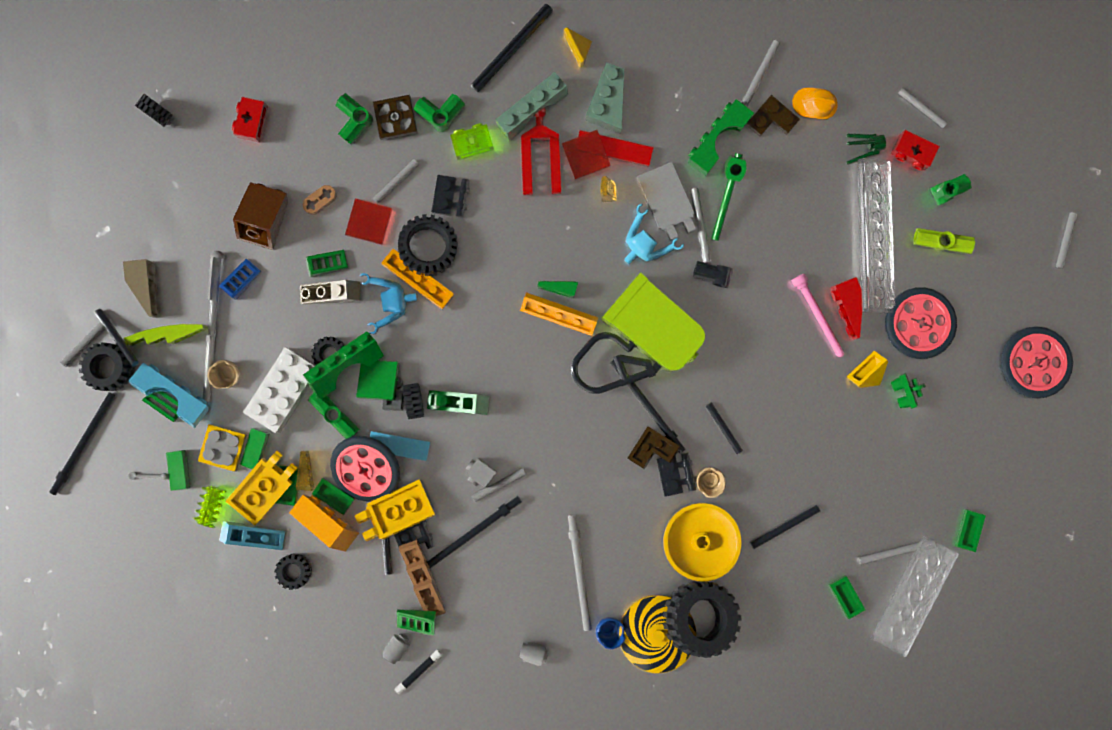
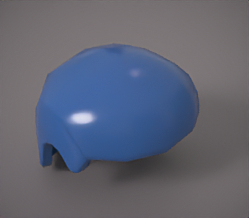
(608, 633)

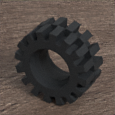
(153, 110)
(321, 345)
(413, 401)
(305, 571)

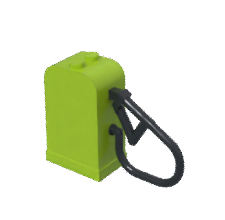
(652, 326)

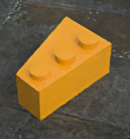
(323, 523)

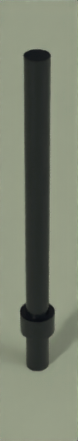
(671, 435)
(63, 475)
(503, 510)

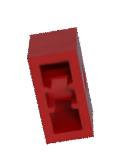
(253, 128)
(924, 150)

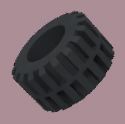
(91, 363)

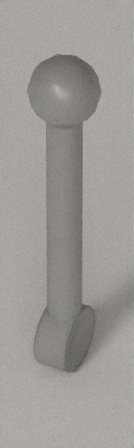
(133, 475)

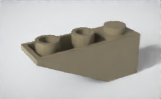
(139, 278)
(330, 292)

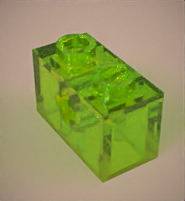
(464, 148)

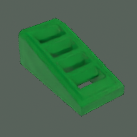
(310, 259)
(563, 288)
(421, 627)

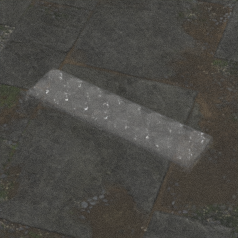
(876, 236)

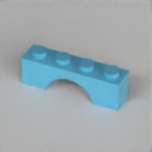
(150, 381)

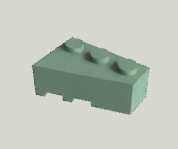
(607, 100)

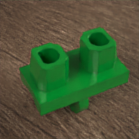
(903, 383)

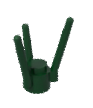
(874, 143)

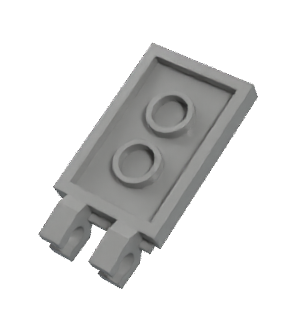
(667, 199)

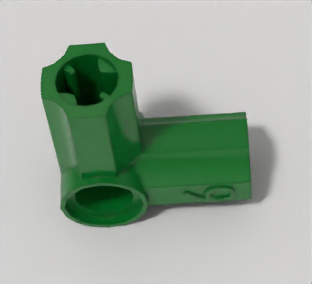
(352, 109)
(448, 111)
(949, 189)

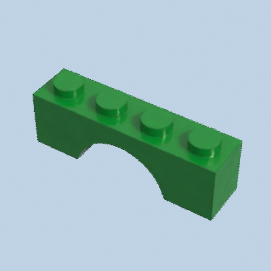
(734, 119)
(324, 376)

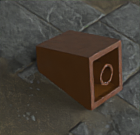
(260, 215)

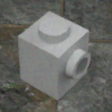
(480, 473)

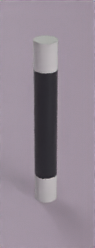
(419, 671)

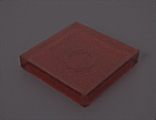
(586, 154)
(368, 221)

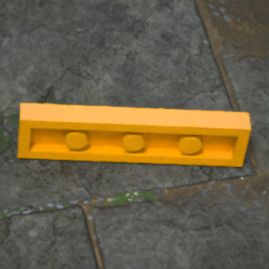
(423, 284)
(559, 314)

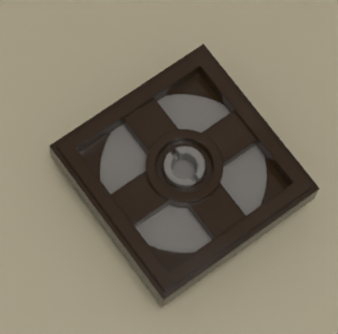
(395, 117)

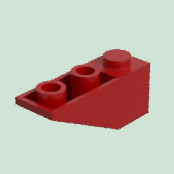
(849, 298)

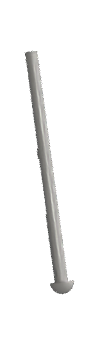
(213, 293)

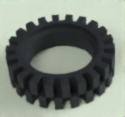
(424, 223)

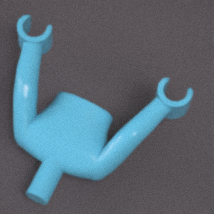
(643, 243)

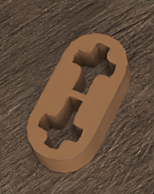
(319, 206)

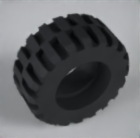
(725, 623)

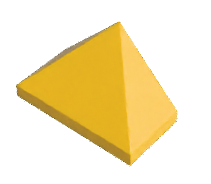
(578, 44)
(870, 371)

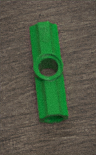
(342, 424)

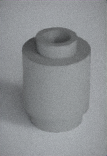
(396, 648)
(533, 654)

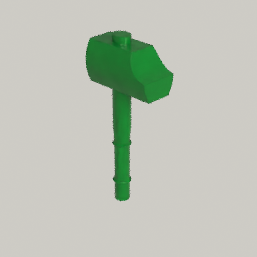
(734, 171)

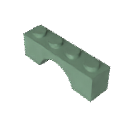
(543, 95)

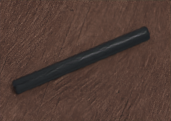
(512, 47)

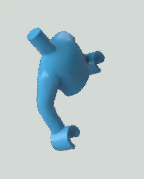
(392, 300)

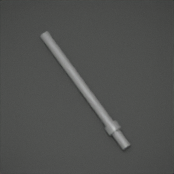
(574, 535)

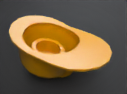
(815, 103)

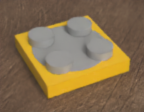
(222, 447)

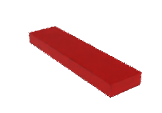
(625, 150)

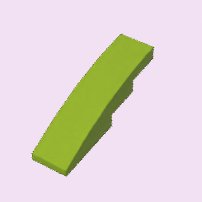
(171, 333)

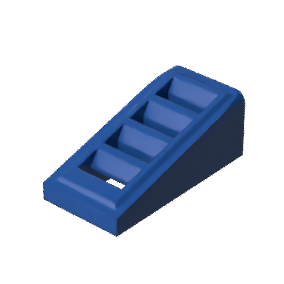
(235, 274)

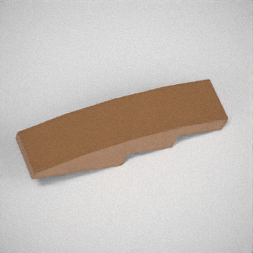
(422, 578)

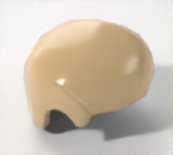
(223, 374)
(711, 482)

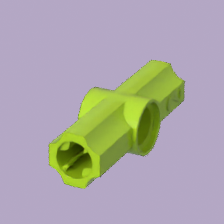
(955, 242)

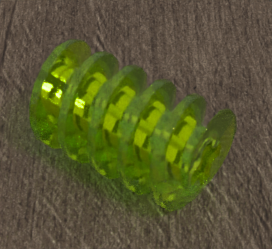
(209, 506)

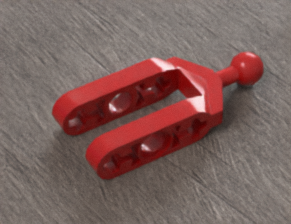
(540, 133)

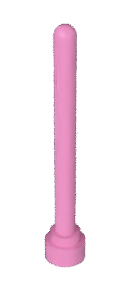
(801, 283)

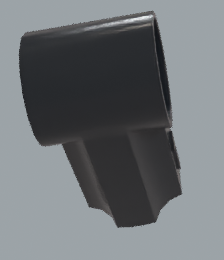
(718, 275)

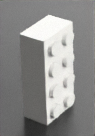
(280, 391)

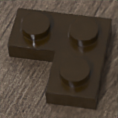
(772, 112)
(653, 443)

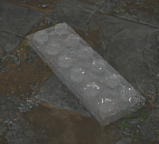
(914, 596)

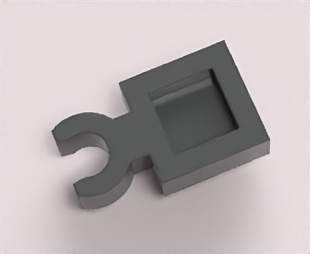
(396, 405)

